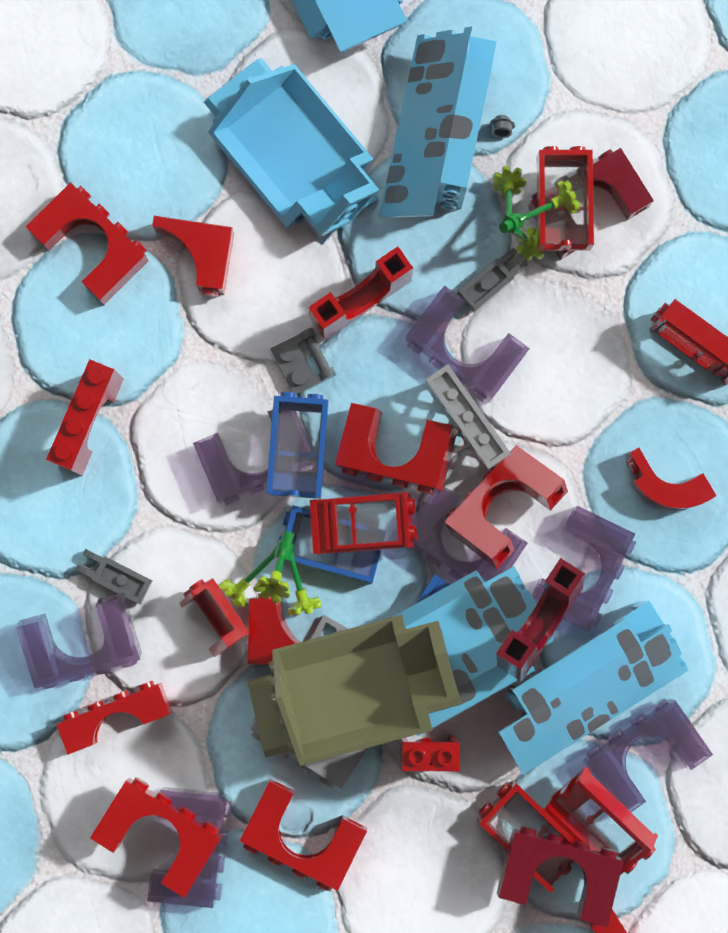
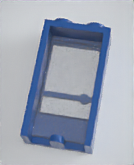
(297, 446)
(353, 564)

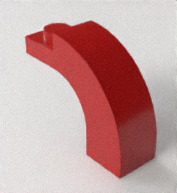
(664, 494)

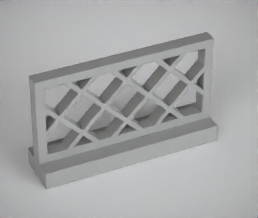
(468, 417)

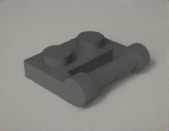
(295, 366)

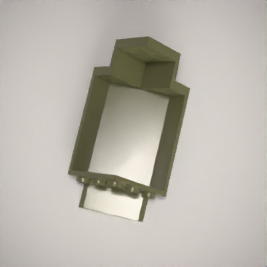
(353, 690)

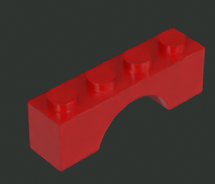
(82, 730)

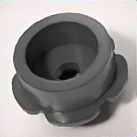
(501, 126)

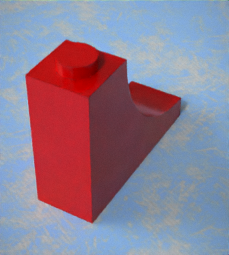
(209, 247)
(266, 630)

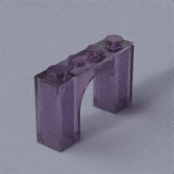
(429, 338)
(222, 475)
(429, 528)
(612, 545)
(51, 665)
(666, 721)
(205, 890)

